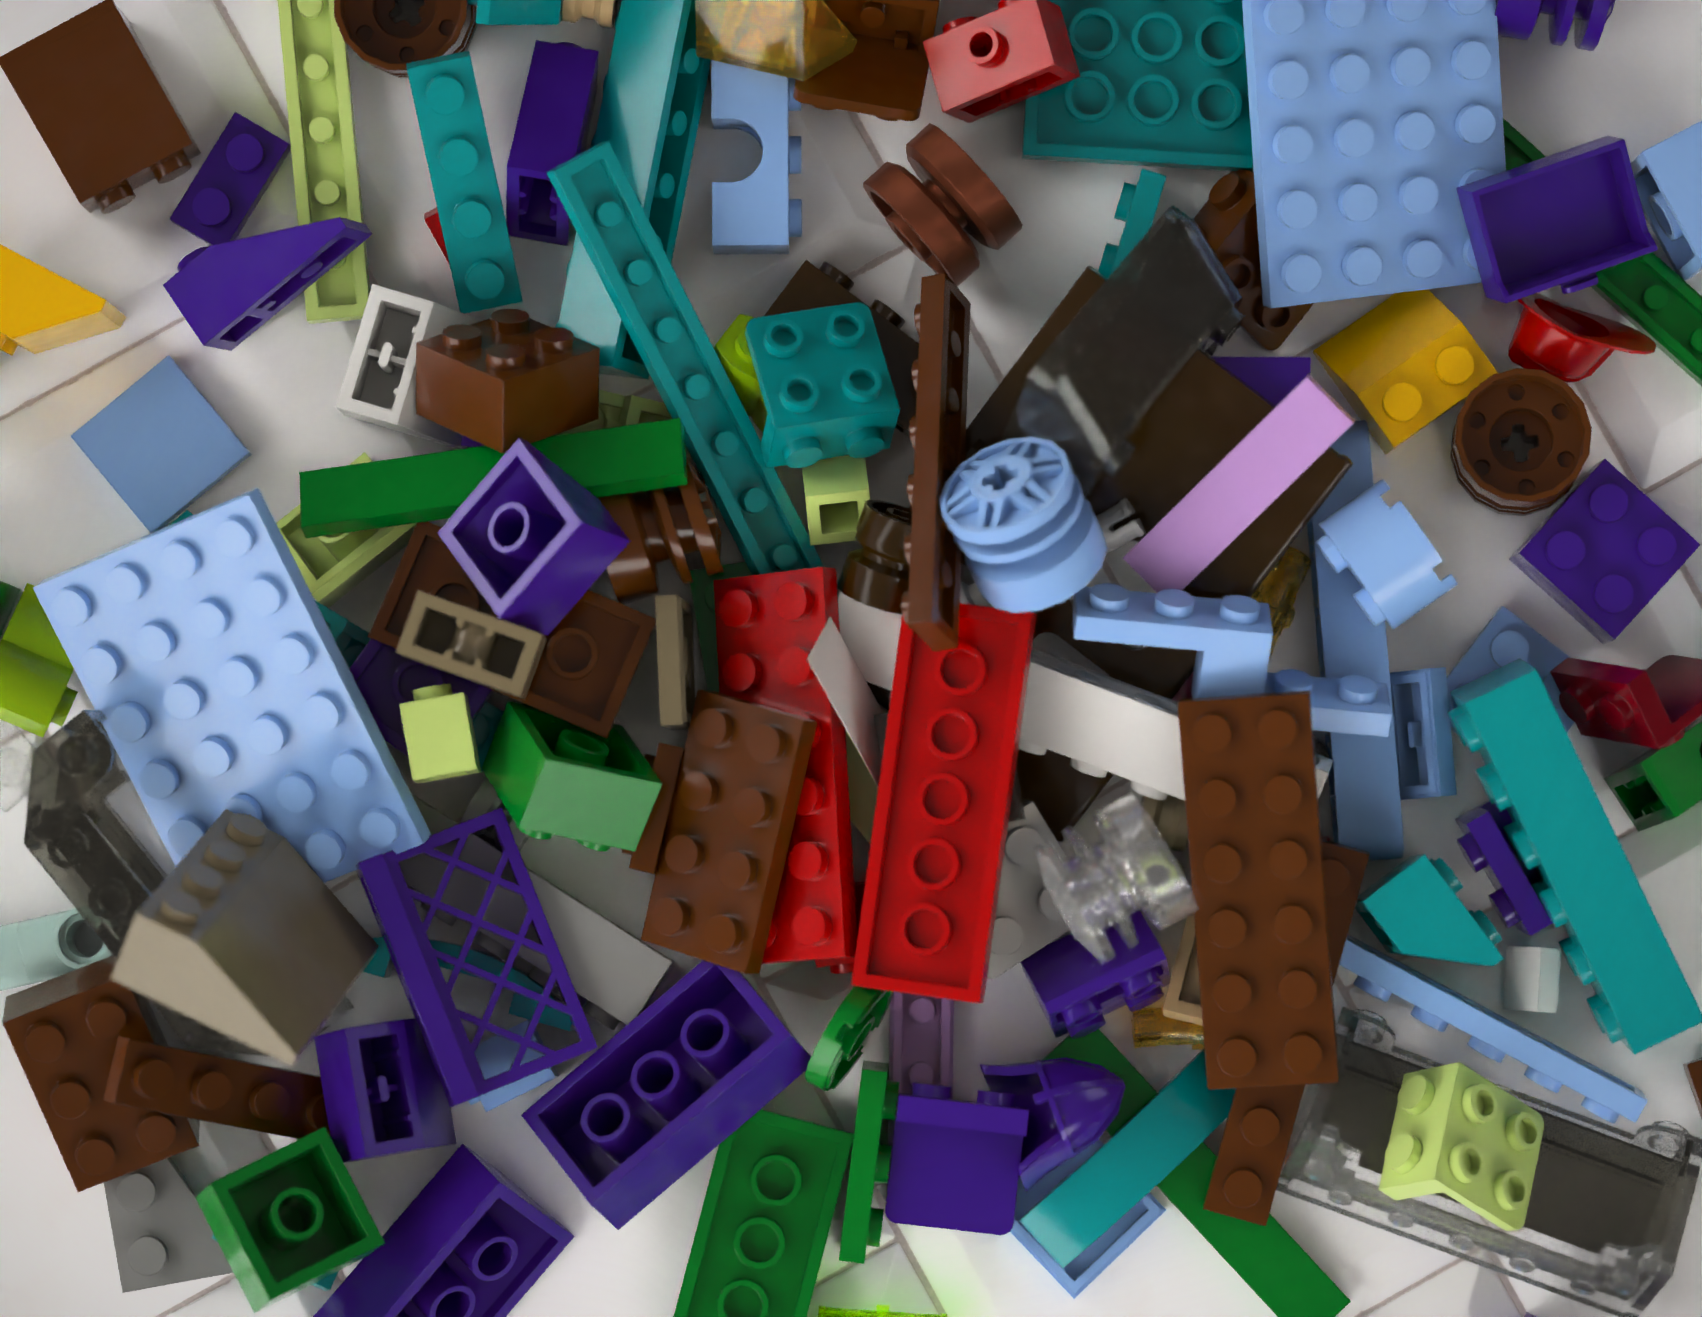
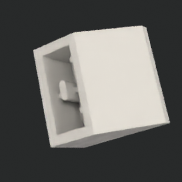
(382, 365)

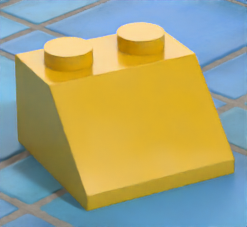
(46, 309)
(1404, 365)

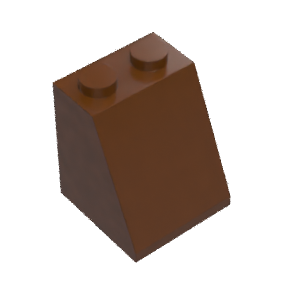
(100, 107)

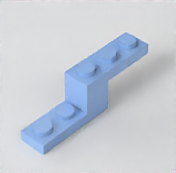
(1232, 651)

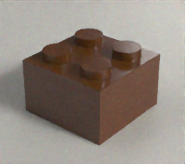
(507, 380)

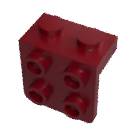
(1630, 702)

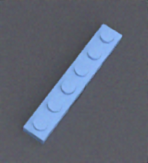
(1491, 1033)

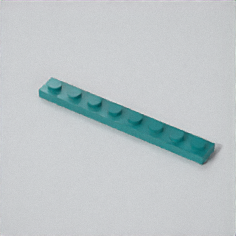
(682, 361)

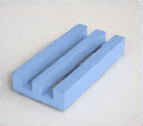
(1423, 733)

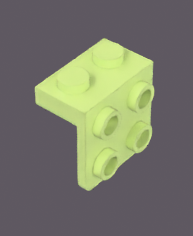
(1463, 1140)

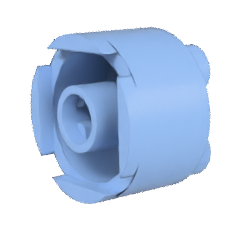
(1385, 556)

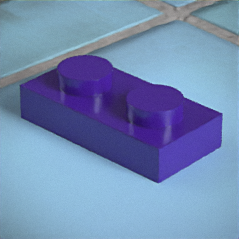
(230, 181)

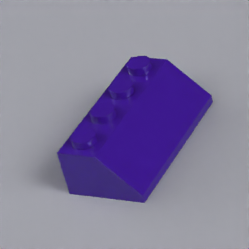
(456, 1251)

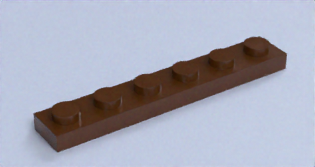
(939, 448)
(1264, 1117)

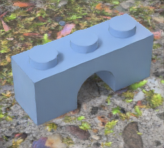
(756, 211)

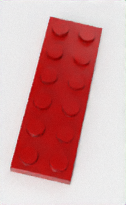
(762, 649)
(944, 808)

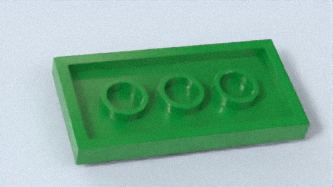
(765, 1219)

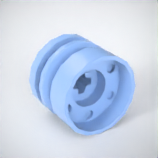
(1023, 524)

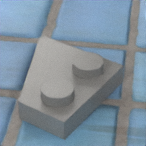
(160, 1229)

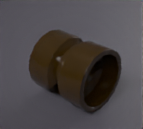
(879, 570)

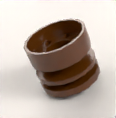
(388, 44)
(1546, 416)
(661, 528)

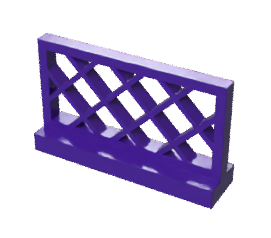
(422, 976)

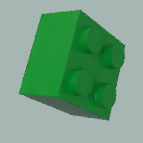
(570, 780)
(289, 1219)

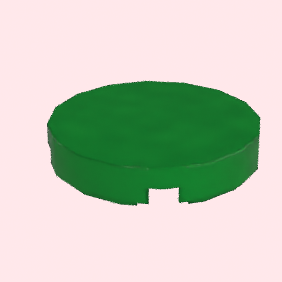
(844, 1035)

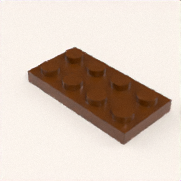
(585, 657)
(728, 831)

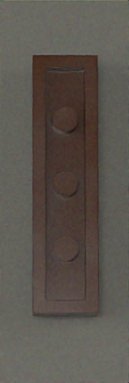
(215, 1089)

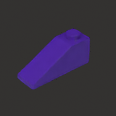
(245, 282)

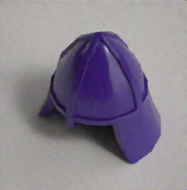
(1067, 1108)

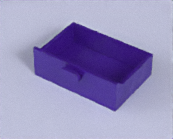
(1556, 220)

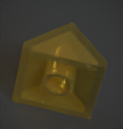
(772, 35)

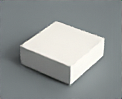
(1532, 979)

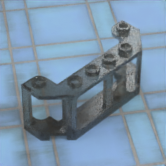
(97, 854)

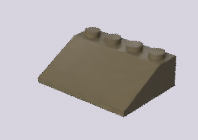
(246, 940)

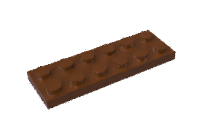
(1258, 890)

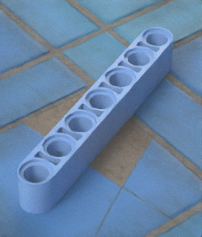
(1364, 767)

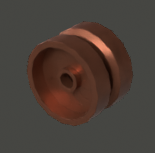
(950, 198)

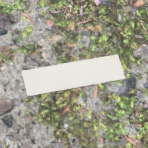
(848, 694)

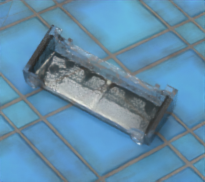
(1600, 1204)

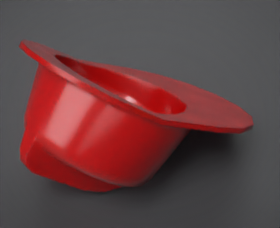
(1569, 340)

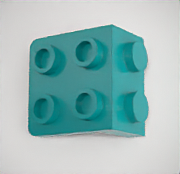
(822, 385)

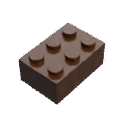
(66, 1048)

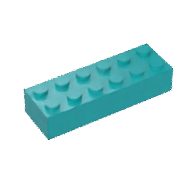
(1577, 856)

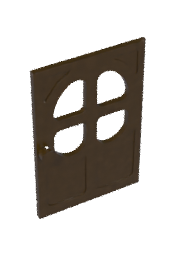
(1177, 446)

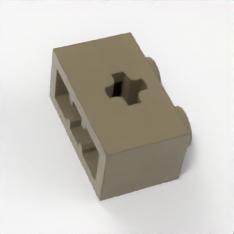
(471, 645)

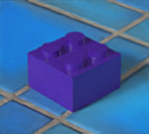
(1604, 551)

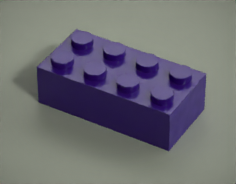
(667, 1090)

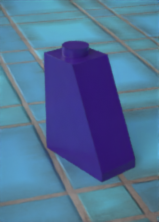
(548, 132)

